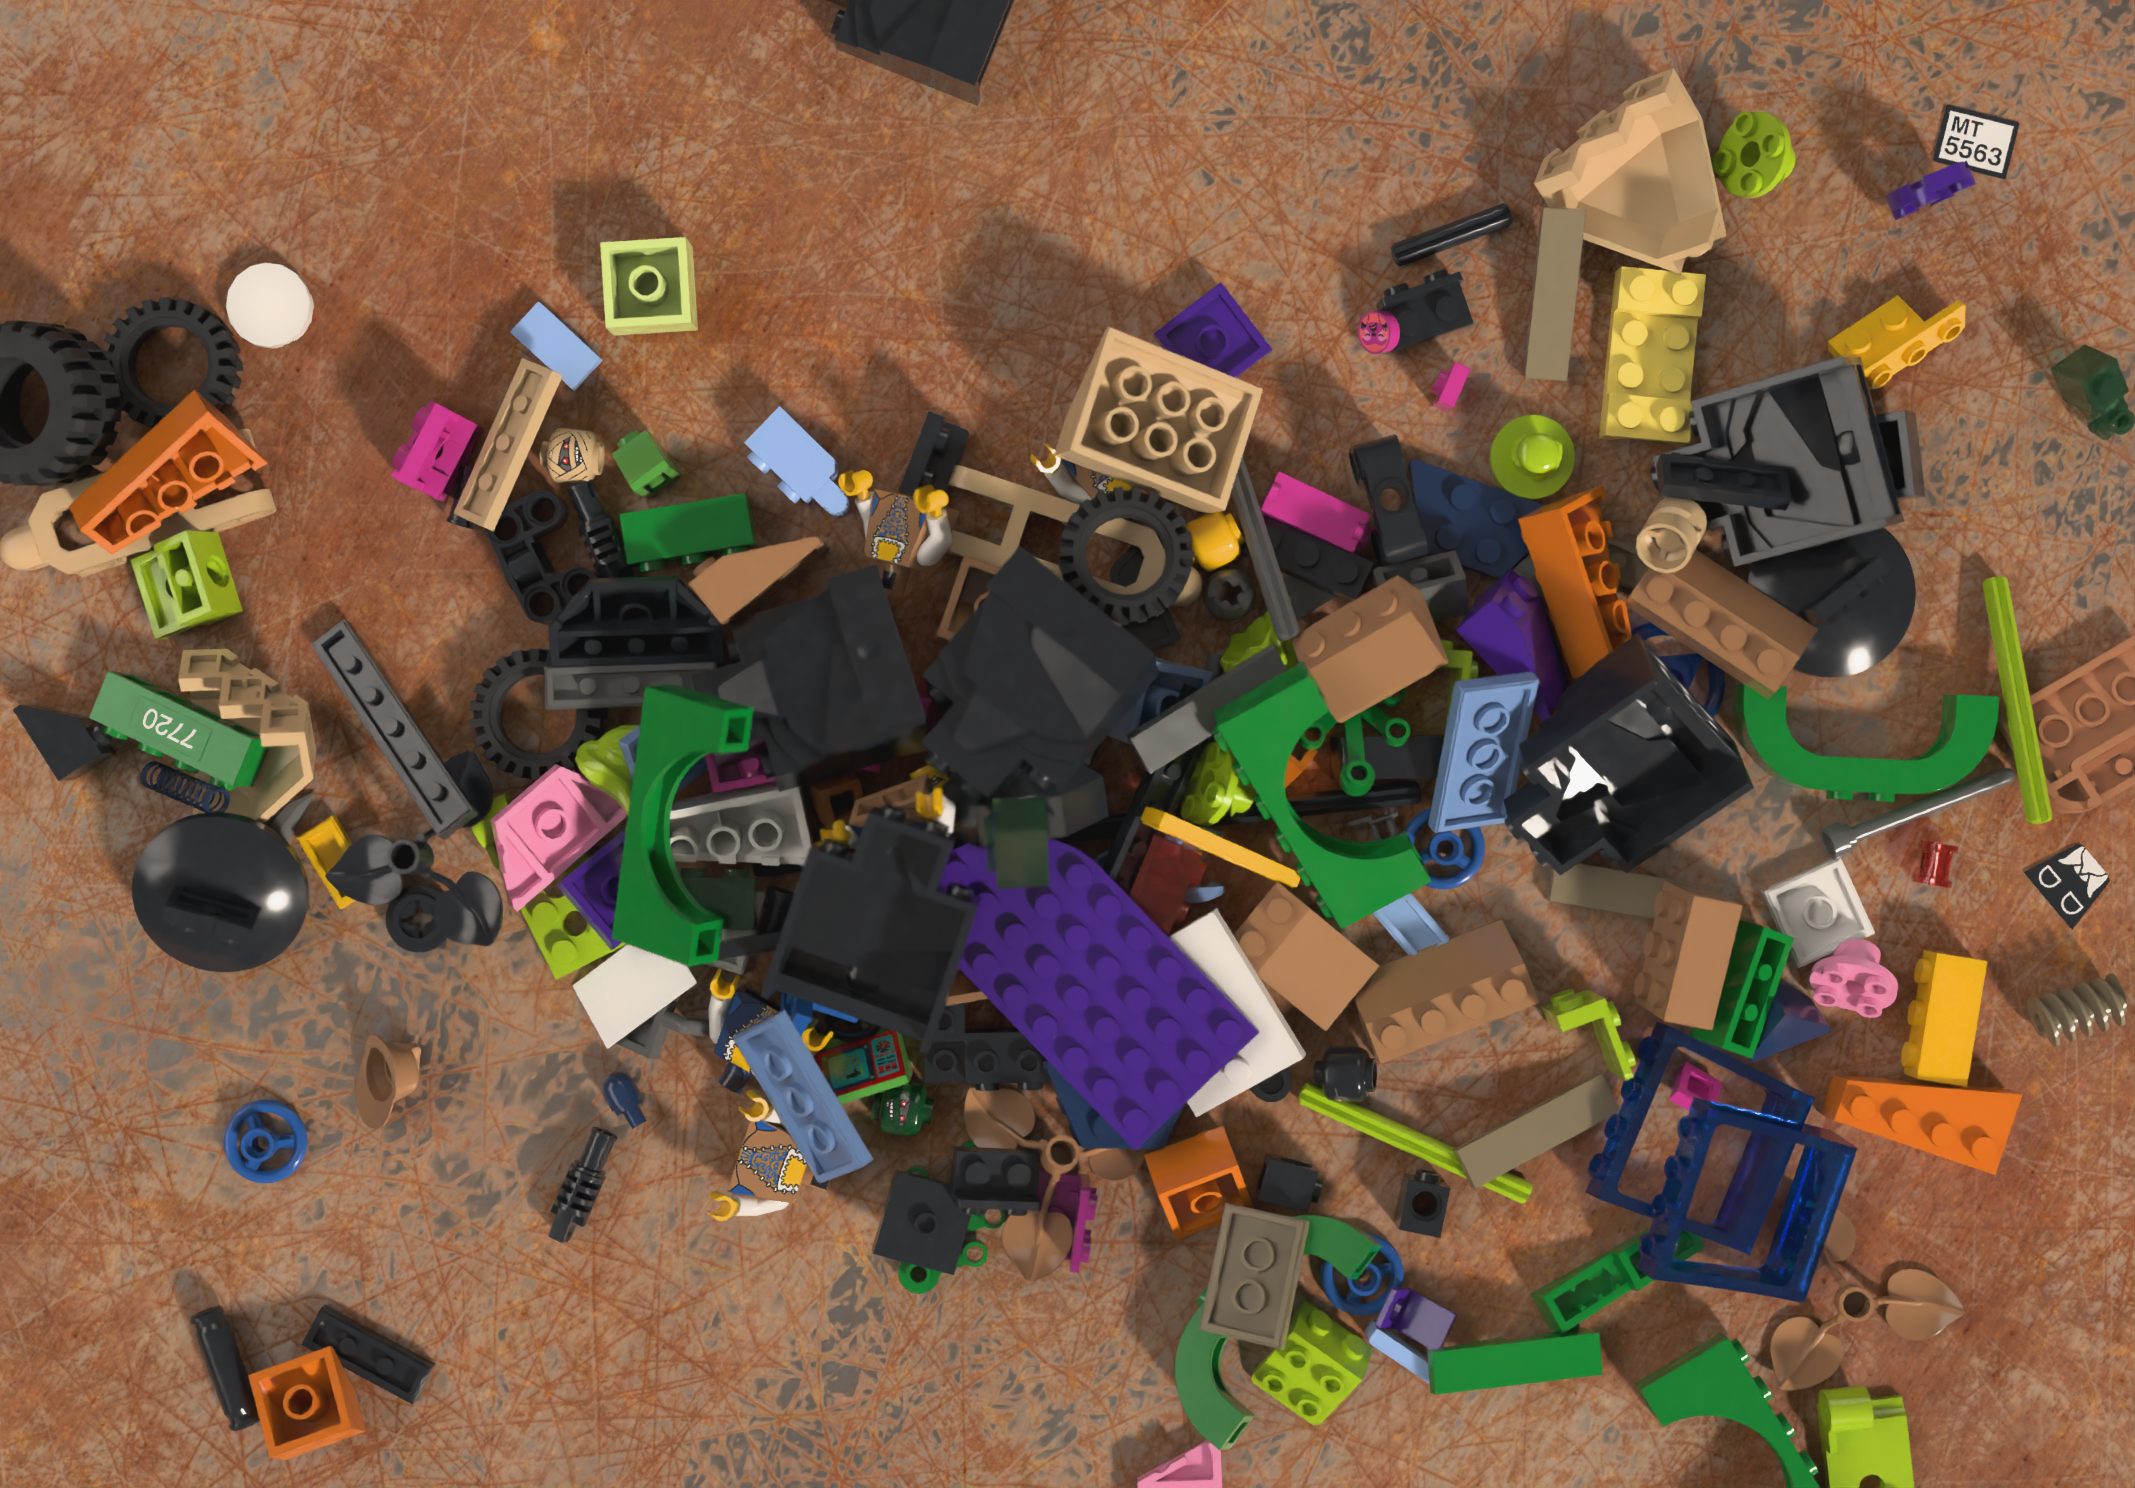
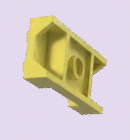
(1651, 355)

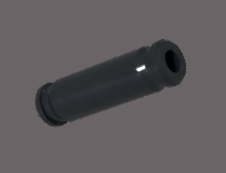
(225, 1367)

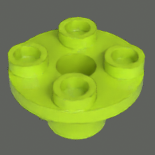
(1754, 155)
(1532, 457)
(1215, 788)

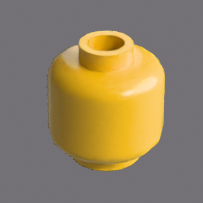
(1214, 540)

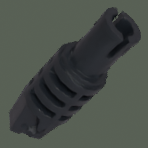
(599, 533)
(581, 1186)

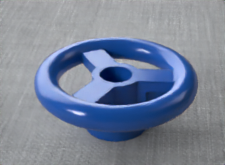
(1455, 856)
(249, 1144)
(1368, 1287)

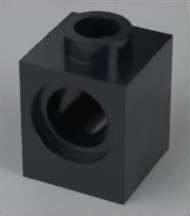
(1288, 1183)
(1428, 1221)

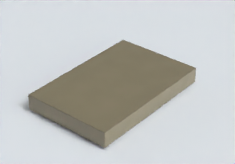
(1254, 1276)

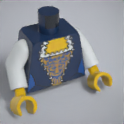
(735, 1013)

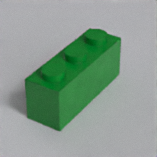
(688, 532)
(1748, 989)

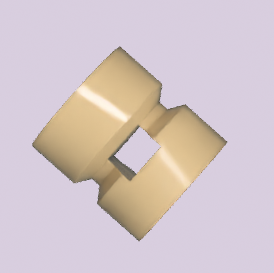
(1671, 534)

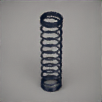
(164, 775)

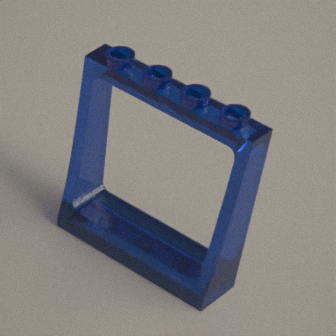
(1760, 1164)
(1803, 1221)

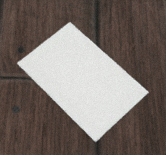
(630, 990)

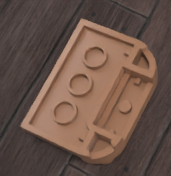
(2087, 731)

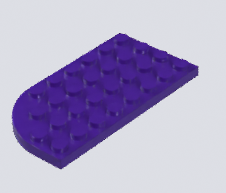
(1098, 988)

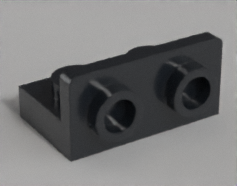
(1428, 308)
(934, 455)
(995, 1180)

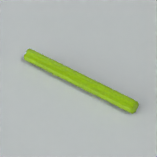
(2017, 700)
(1405, 1139)

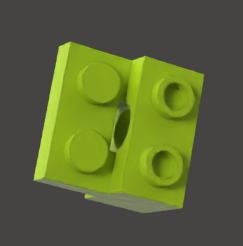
(186, 583)

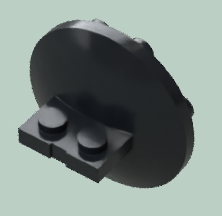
(1849, 589)
(220, 892)

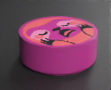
(1379, 332)

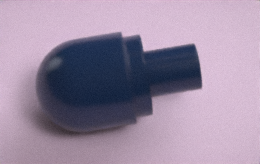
(623, 1097)

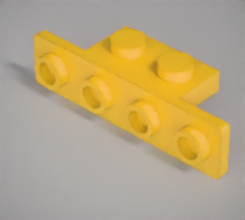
(1896, 338)

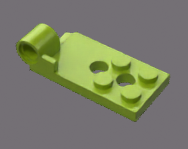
(547, 914)
(1863, 1438)

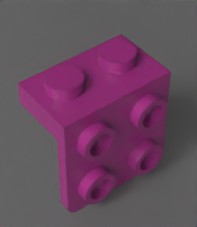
(1078, 1203)

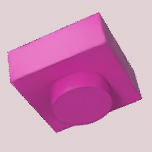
(1449, 385)
(1692, 1083)

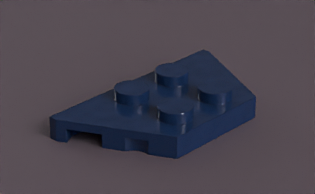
(1469, 519)
(1088, 1126)

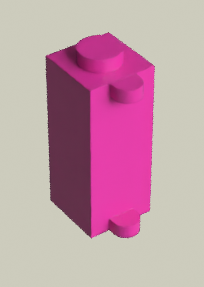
(1316, 513)

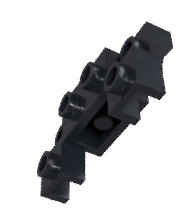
(982, 1055)

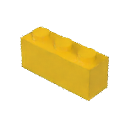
(1943, 1018)

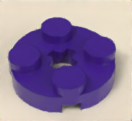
(1930, 189)

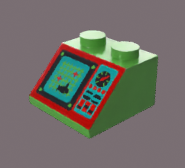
(865, 1065)

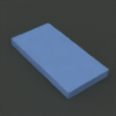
(1482, 750)
(802, 1097)

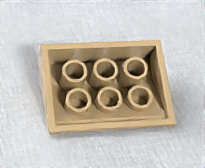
(1159, 422)

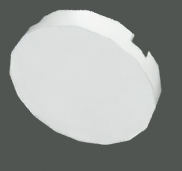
(269, 305)

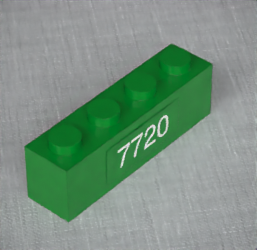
(179, 729)

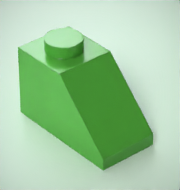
(644, 463)

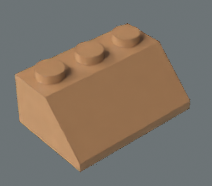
(1371, 648)

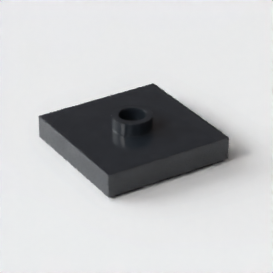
(921, 1224)

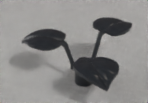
(374, 866)

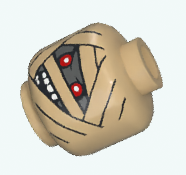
(572, 455)

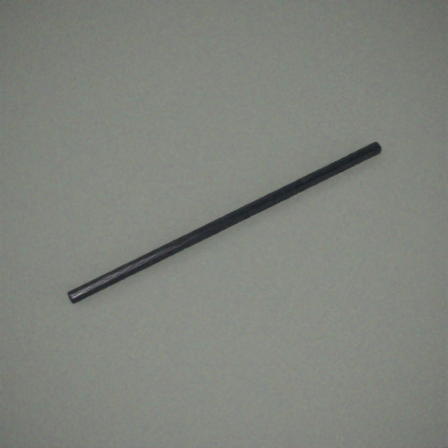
(1304, 805)

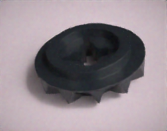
(408, 934)

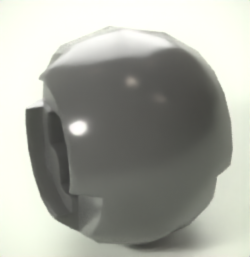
(1244, 600)

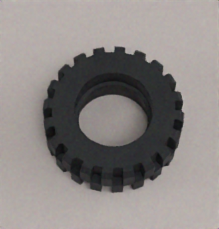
(80, 404)

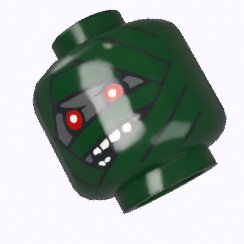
(902, 1109)

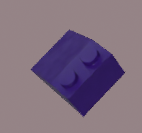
(1515, 637)

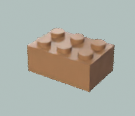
(1687, 954)

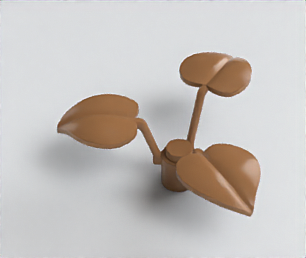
(1039, 1239)
(1915, 1311)

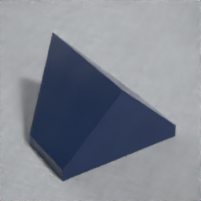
(1790, 1022)

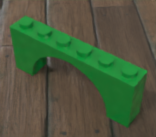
(1349, 875)
(652, 901)
(1717, 1383)

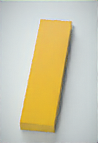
(1220, 847)

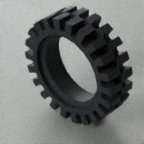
(161, 315)
(1152, 512)
(489, 725)

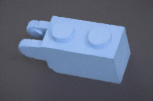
(799, 461)

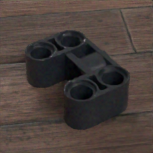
(1397, 533)
(525, 560)

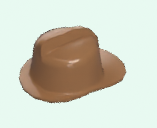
(384, 1077)

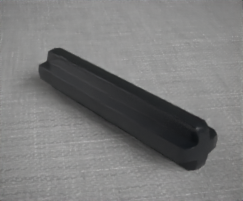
(1451, 234)

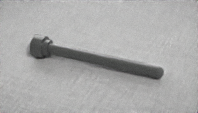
(1841, 839)

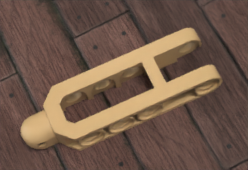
(1030, 501)
(38, 546)

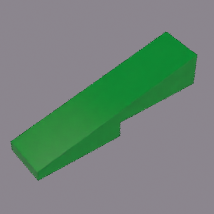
(1601, 1281)
(1514, 1361)

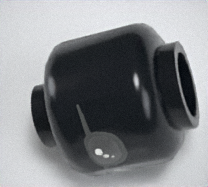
(1346, 1074)

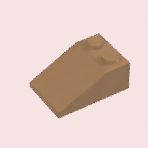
(746, 579)
(1303, 956)

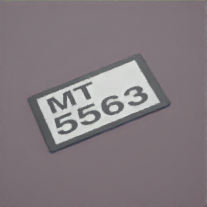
(1978, 139)

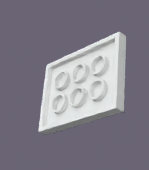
(1274, 1048)

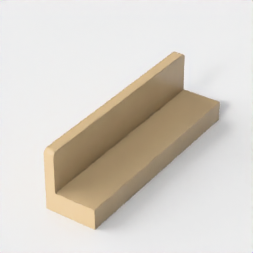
(507, 444)

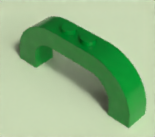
(1961, 744)
(1199, 1352)

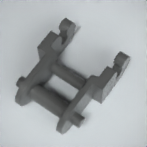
(1388, 818)

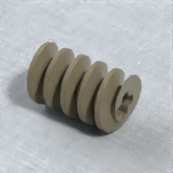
(2078, 1009)

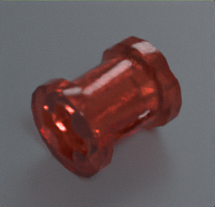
(1935, 864)

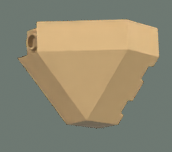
(1641, 176)
(256, 702)

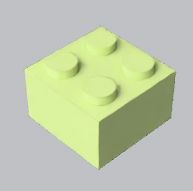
(649, 286)

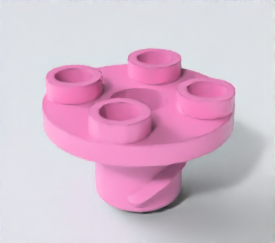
(1854, 979)

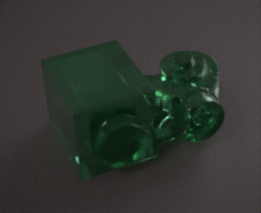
(2095, 385)

